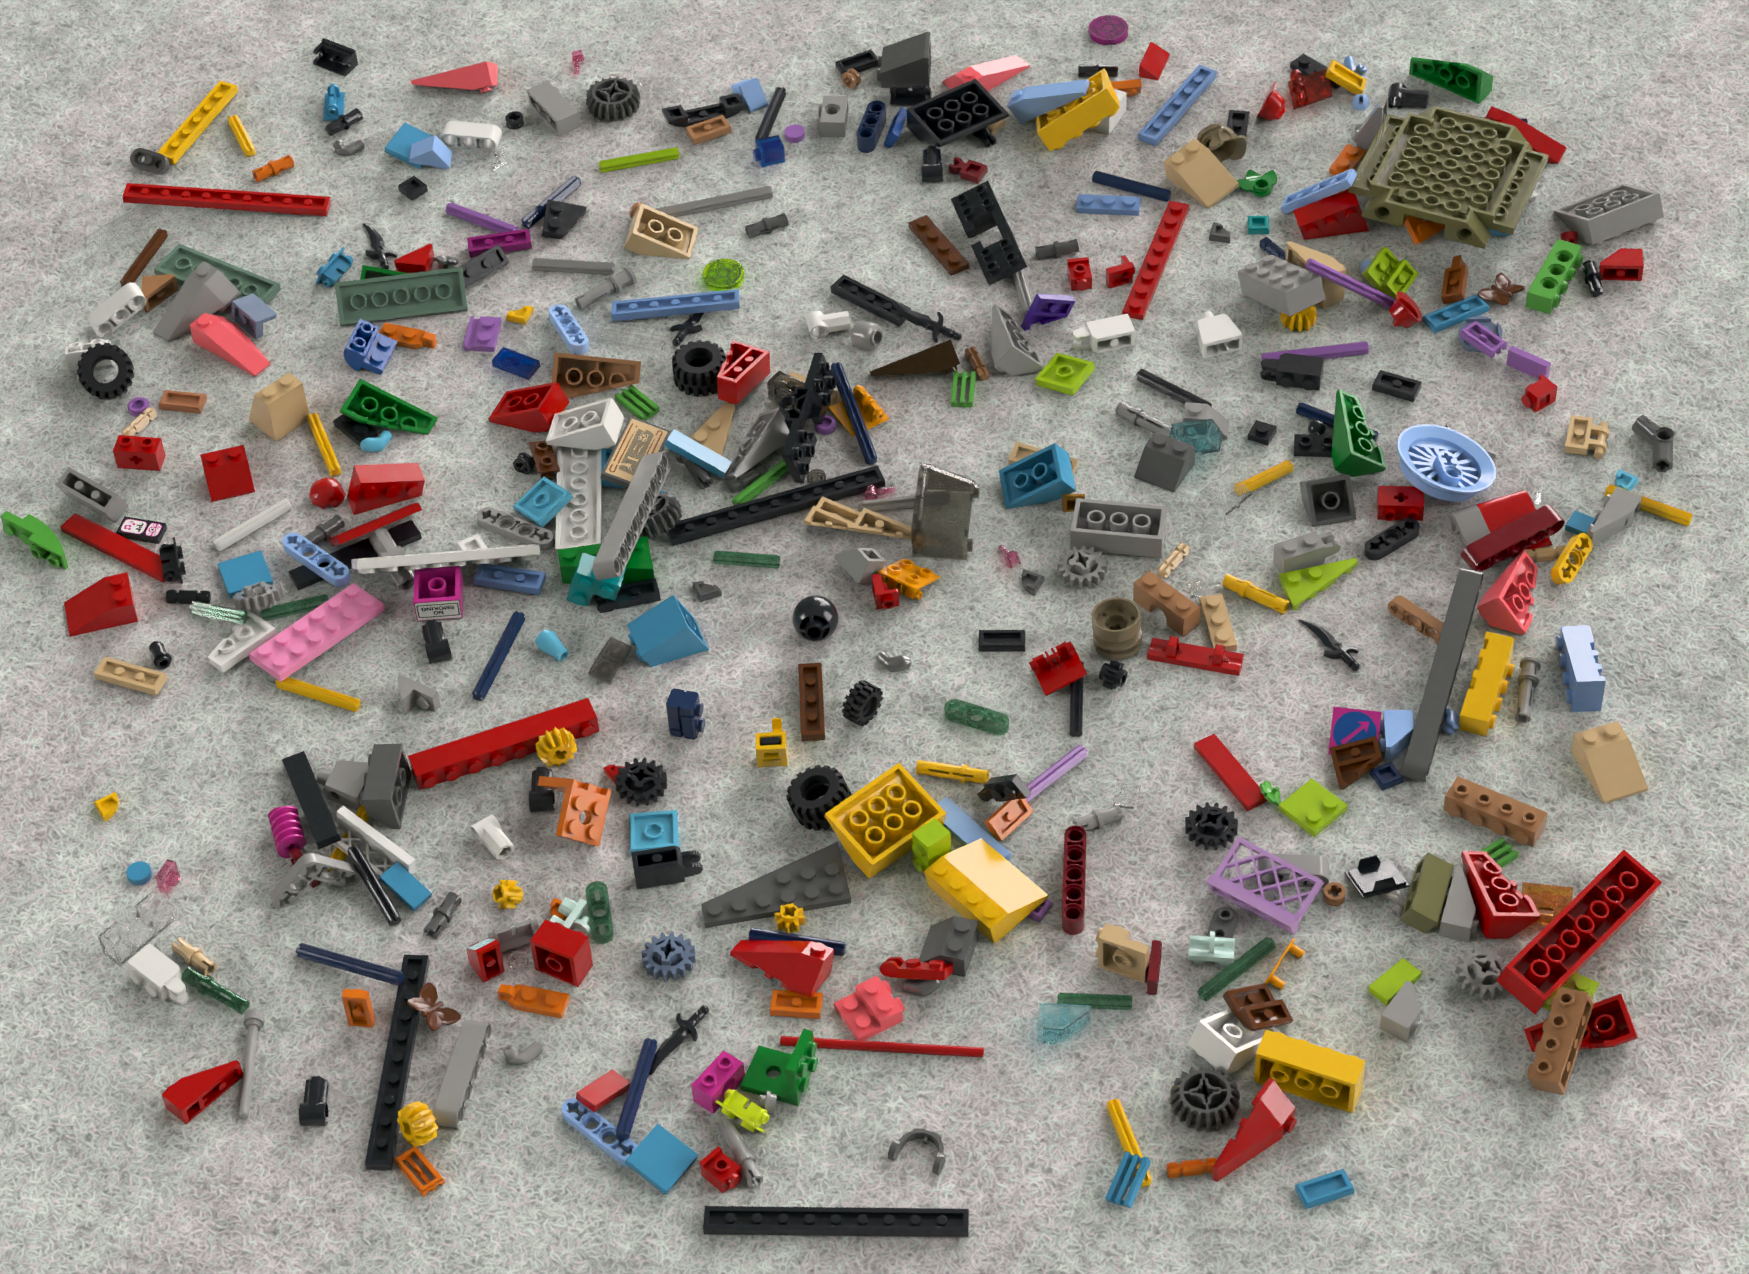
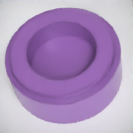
(794, 133)
(137, 406)
(827, 427)

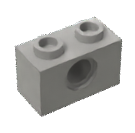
(833, 116)

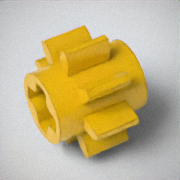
(507, 894)
(790, 918)

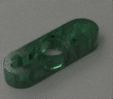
(971, 709)
(594, 905)

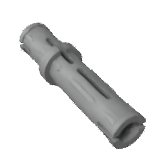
(1138, 417)
(740, 1153)

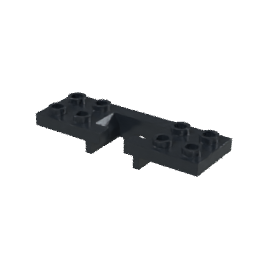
(978, 213)
(809, 403)

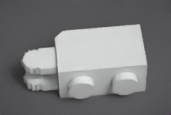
(1105, 334)
(158, 975)

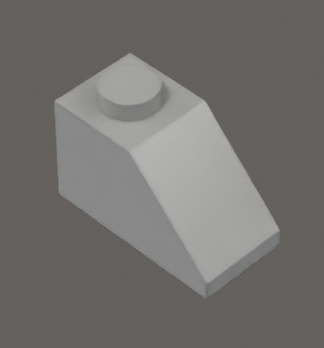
(1200, 411)
(1402, 1014)

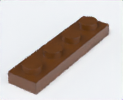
(939, 245)
(811, 702)

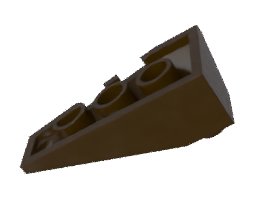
(933, 359)

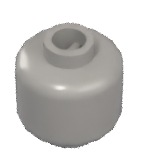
(866, 335)

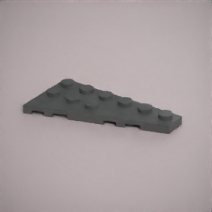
(808, 883)

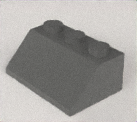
(386, 784)

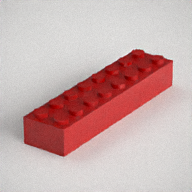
(1579, 931)

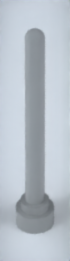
(253, 1022)

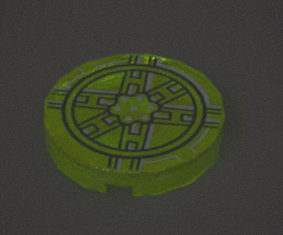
(723, 274)

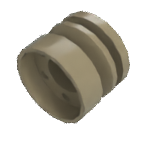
(1116, 628)

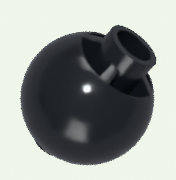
(815, 618)

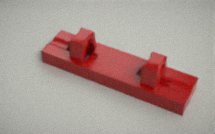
(1195, 656)

